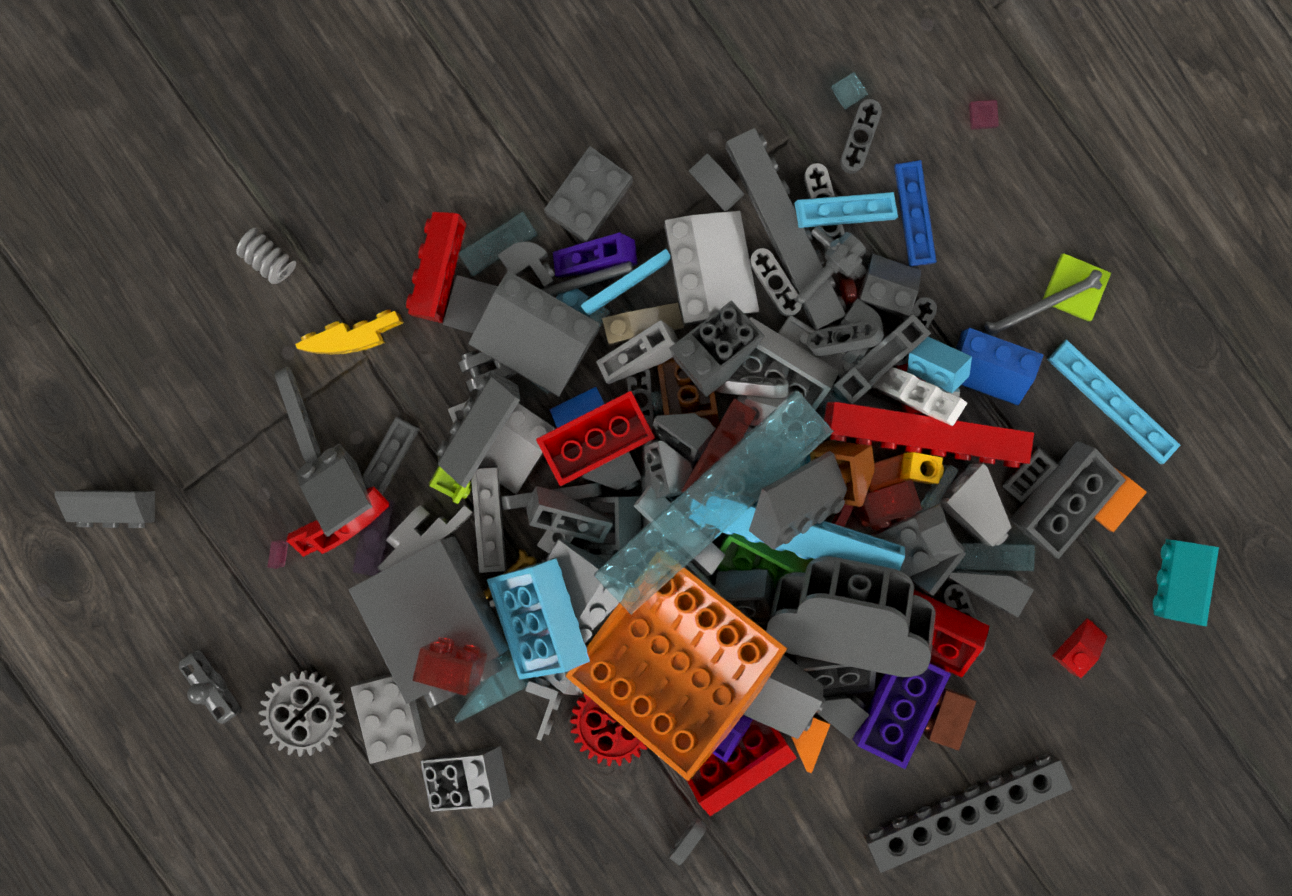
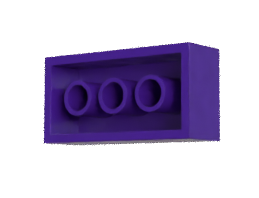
(900, 714)

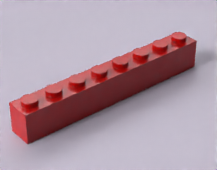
(926, 432)

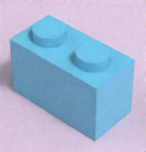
(939, 364)

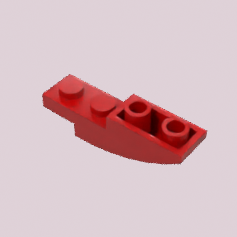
(312, 538)

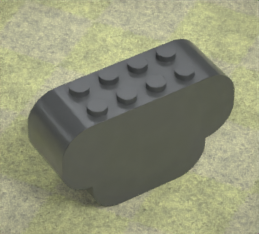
(854, 617)

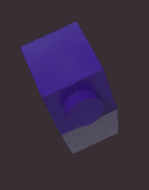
(595, 255)

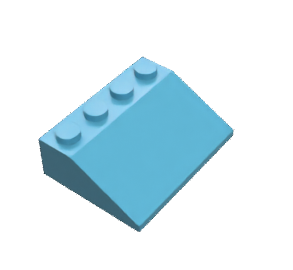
(538, 620)

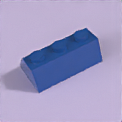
(998, 366)

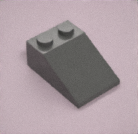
(334, 489)
(1004, 591)

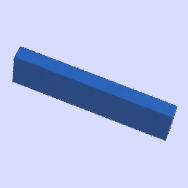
(915, 213)

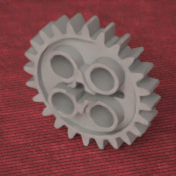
(318, 730)

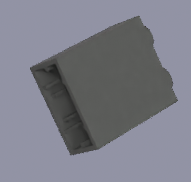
(427, 600)

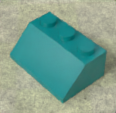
(1185, 582)

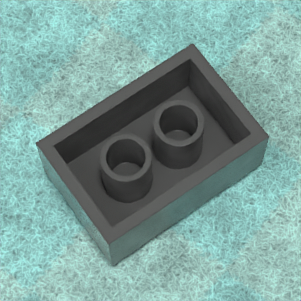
(588, 195)

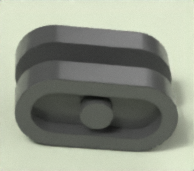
(472, 362)

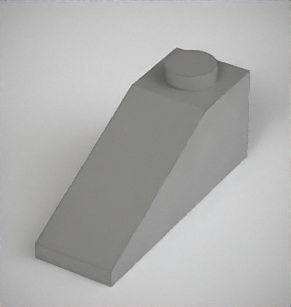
(639, 353)

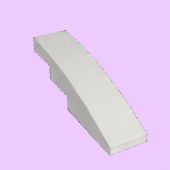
(920, 395)

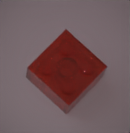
(889, 503)
(450, 666)

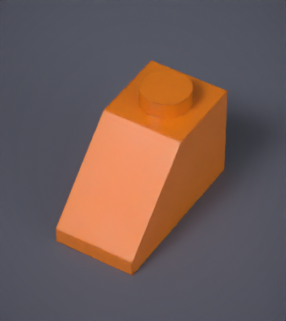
(811, 742)

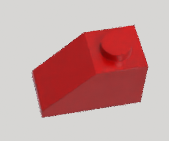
(1081, 649)

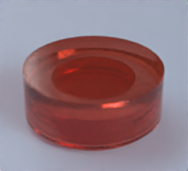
(848, 291)

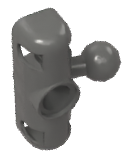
(208, 687)

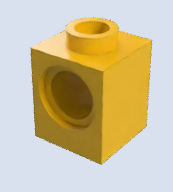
(911, 468)

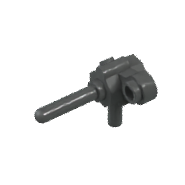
(841, 257)

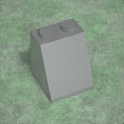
(977, 506)

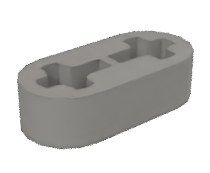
(412, 522)

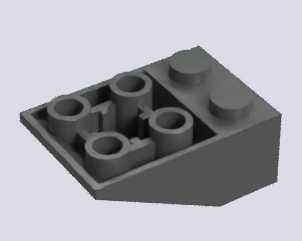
(716, 347)
(466, 779)

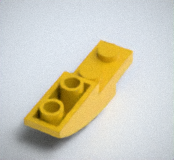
(342, 340)

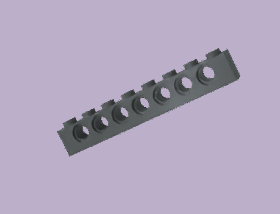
(1053, 783)

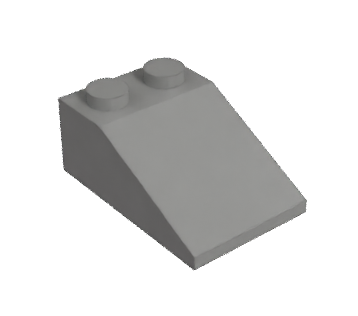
(516, 448)

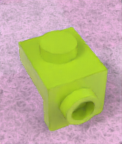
(446, 484)

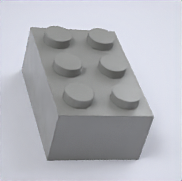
(385, 719)

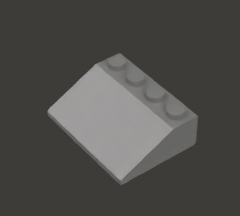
(710, 264)

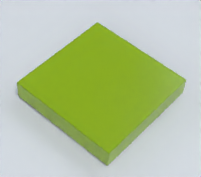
(1069, 272)

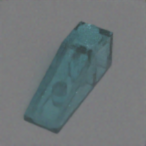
(493, 689)

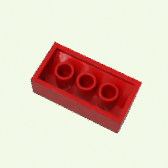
(437, 266)
(595, 438)
(956, 638)
(755, 758)

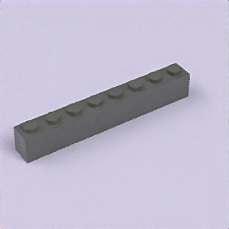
(780, 222)

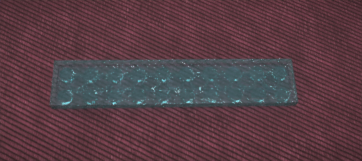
(713, 502)

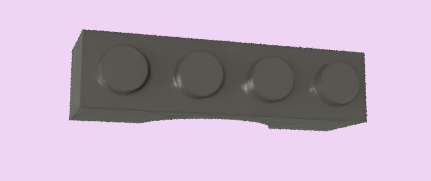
(880, 359)

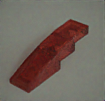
(726, 436)

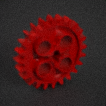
(623, 743)

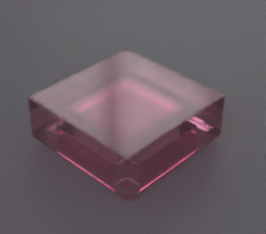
(983, 114)
(278, 554)

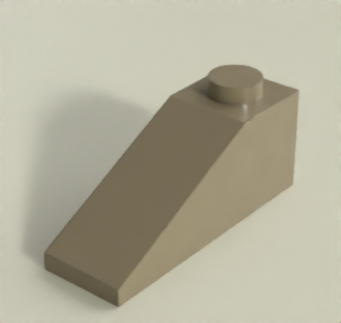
(627, 325)

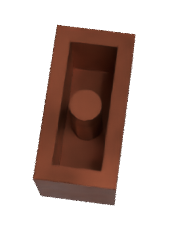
(950, 719)

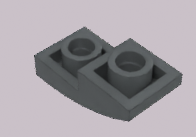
(716, 182)

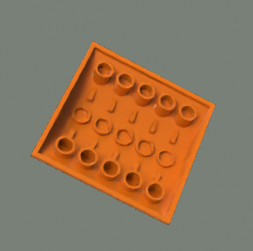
(679, 670)

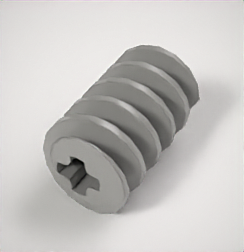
(263, 259)

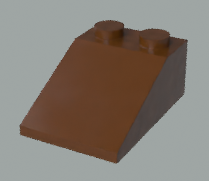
(683, 396)

